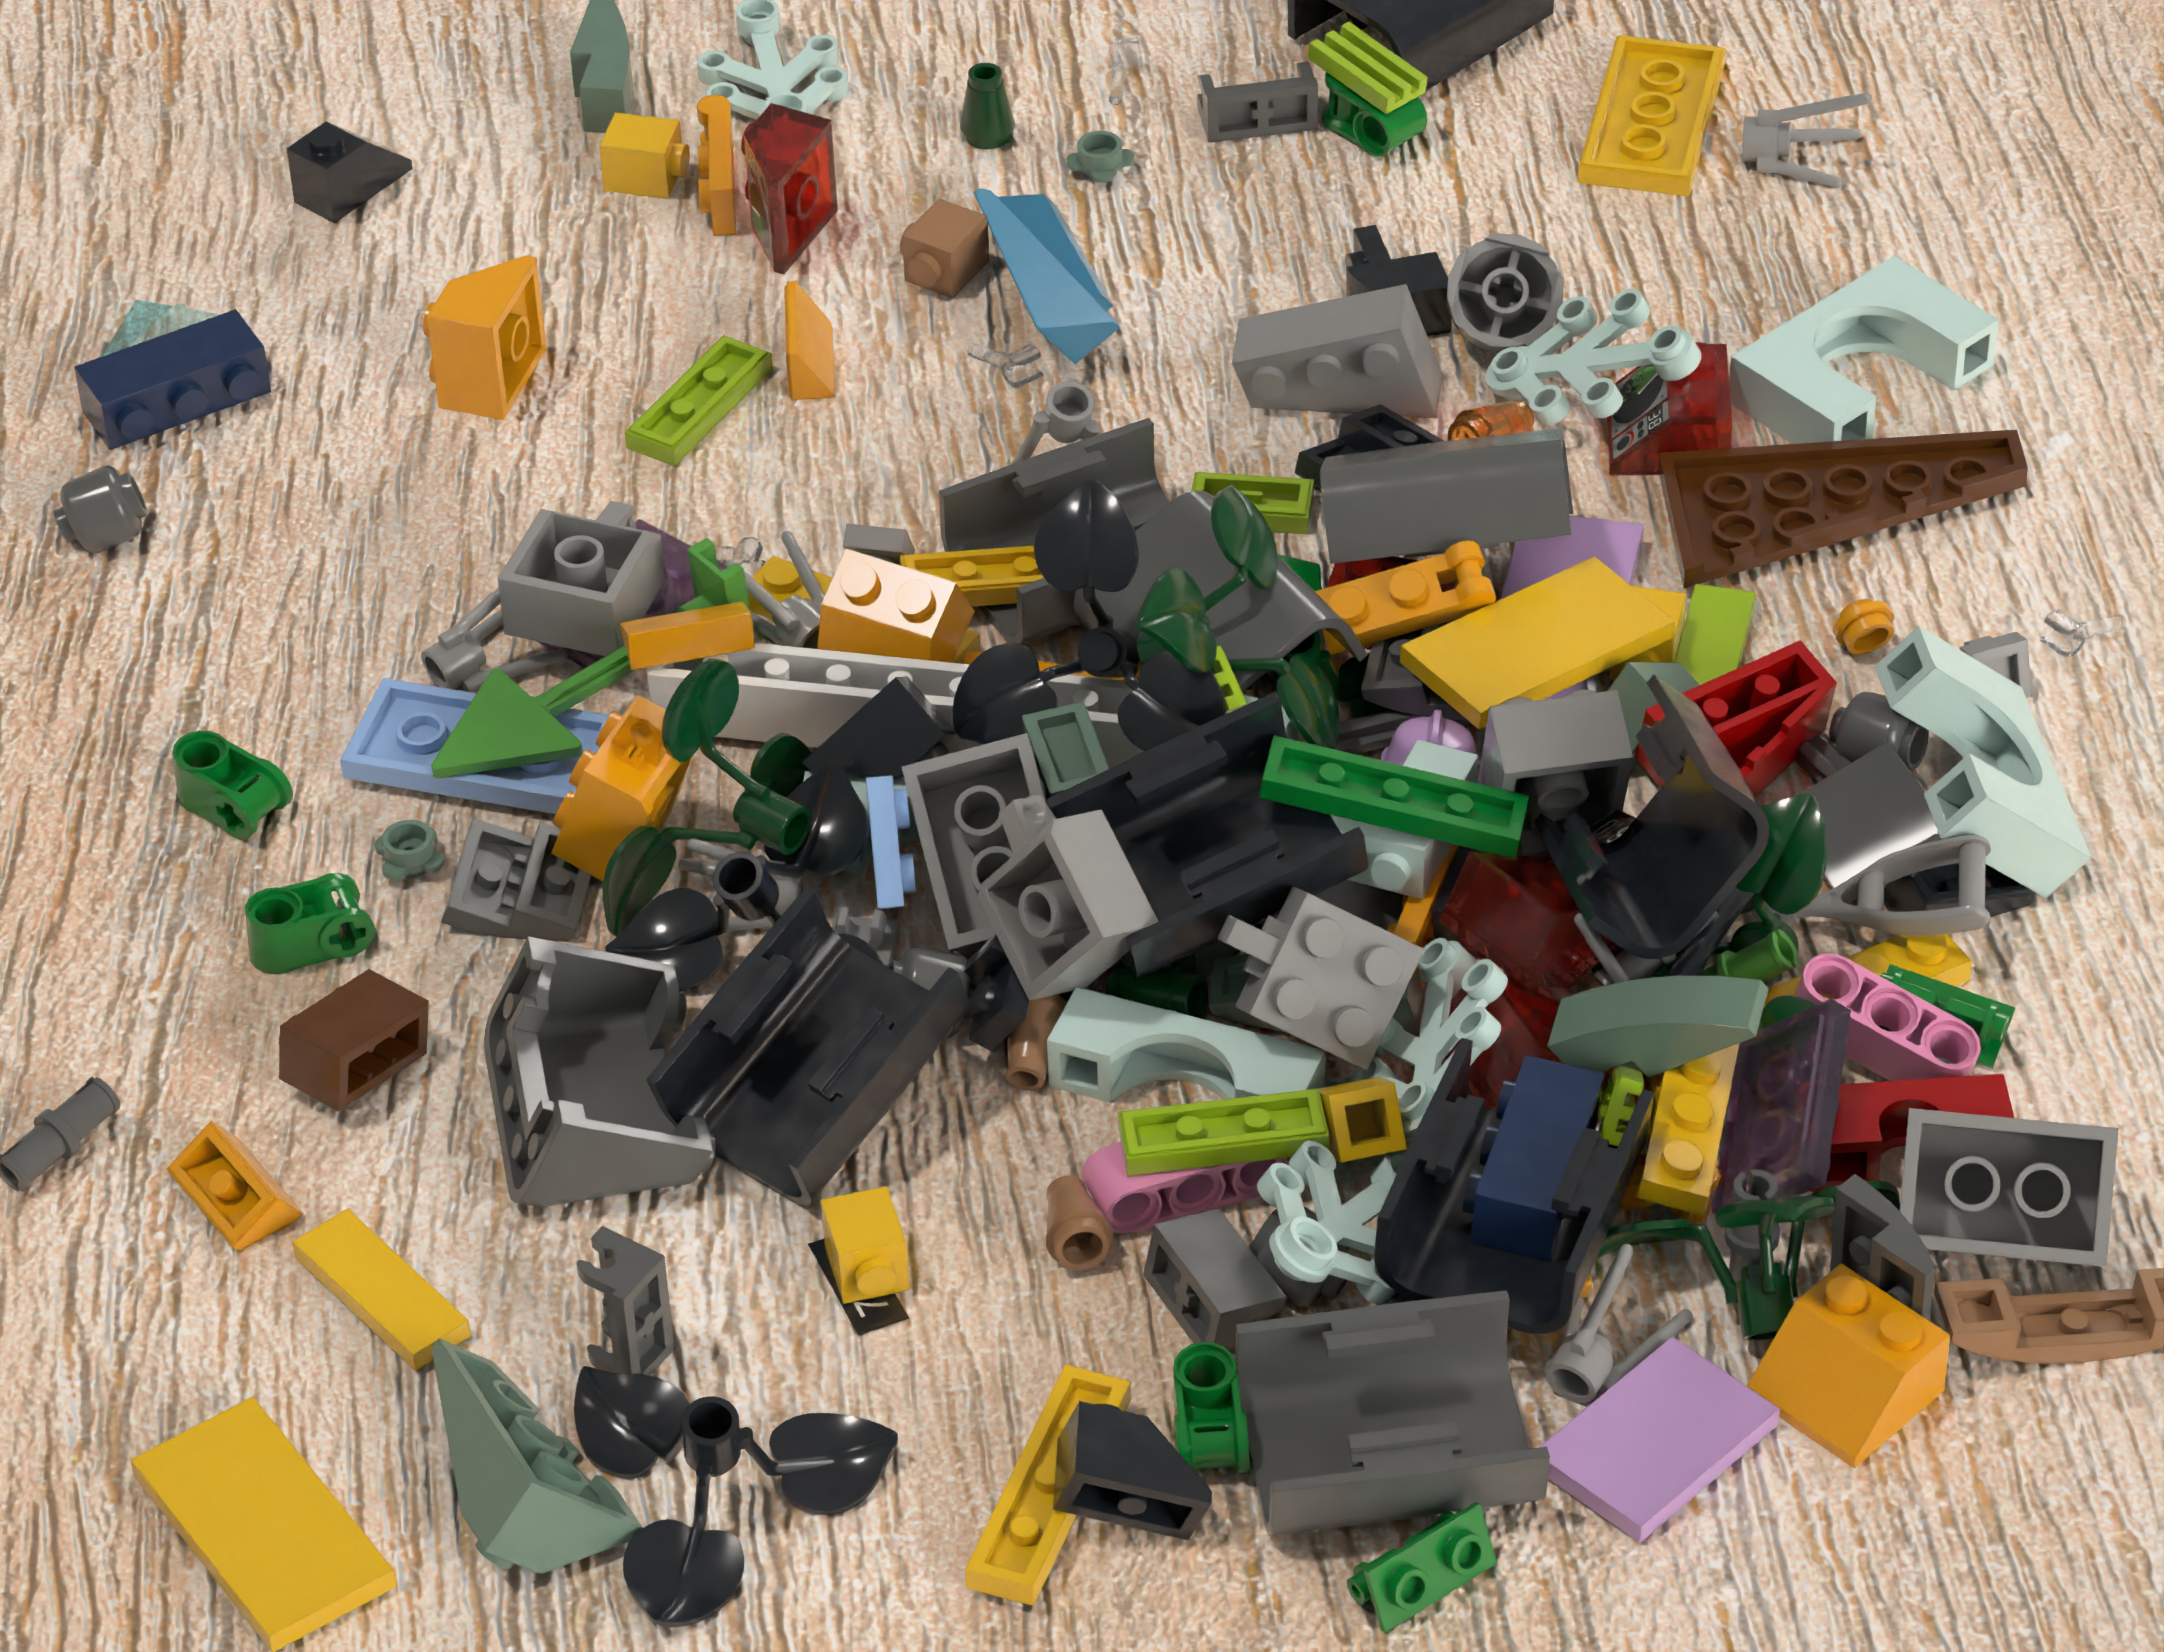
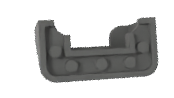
(571, 1072)

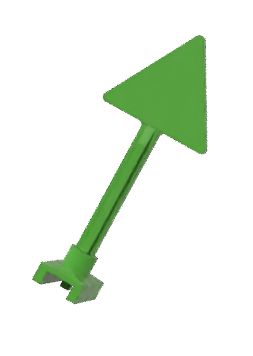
(514, 729)

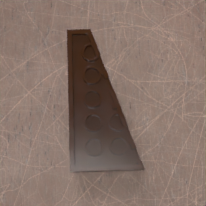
(1783, 500)

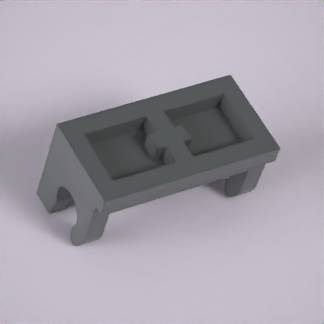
(1259, 107)
(1209, 1277)
(633, 1302)

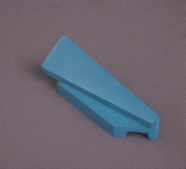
(1050, 271)

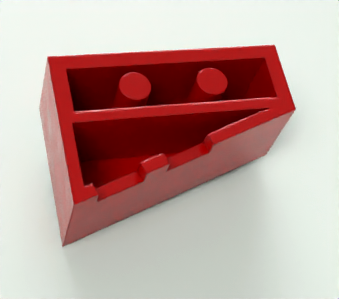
(1762, 712)

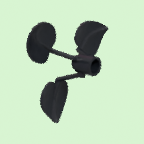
(1091, 547)
(684, 923)
(693, 1572)

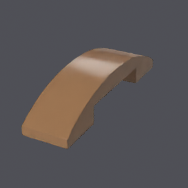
(2057, 1325)

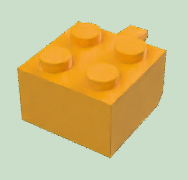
(618, 788)

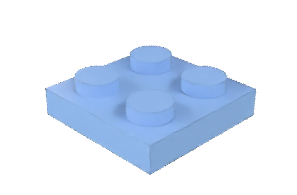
(886, 815)

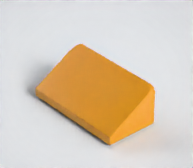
(807, 346)
(688, 635)
(232, 1187)

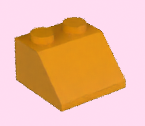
(486, 337)
(892, 611)
(1852, 1365)

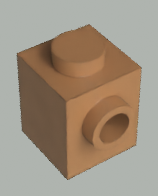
(945, 248)

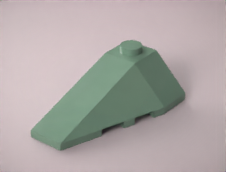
(519, 1475)

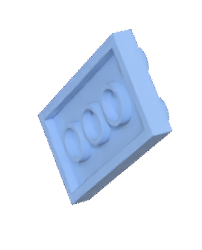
(411, 724)

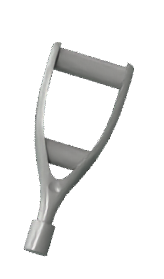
(1869, 884)

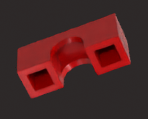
(1875, 1116)

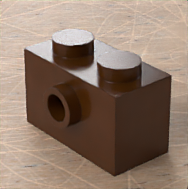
(353, 1039)

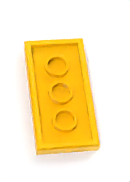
(1652, 115)
(1537, 640)
(263, 1524)

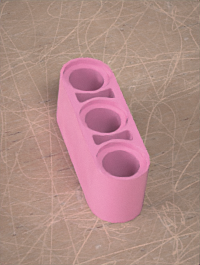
(1917, 1027)
(1153, 1198)

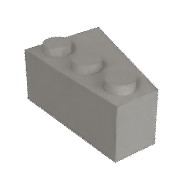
(1340, 356)

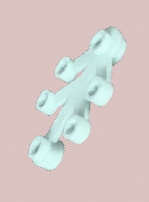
(758, 24)
(1521, 369)
(1445, 970)
(1309, 1248)

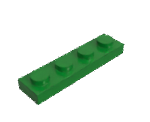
(1394, 796)

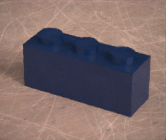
(172, 379)
(1529, 1154)

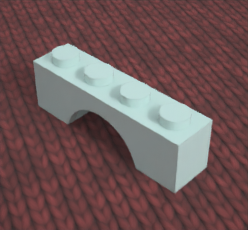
(1117, 1044)

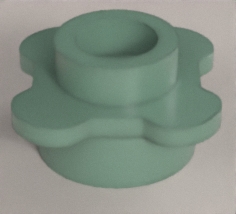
(1100, 156)
(409, 850)

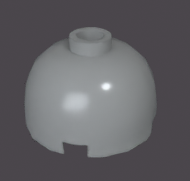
(1504, 292)

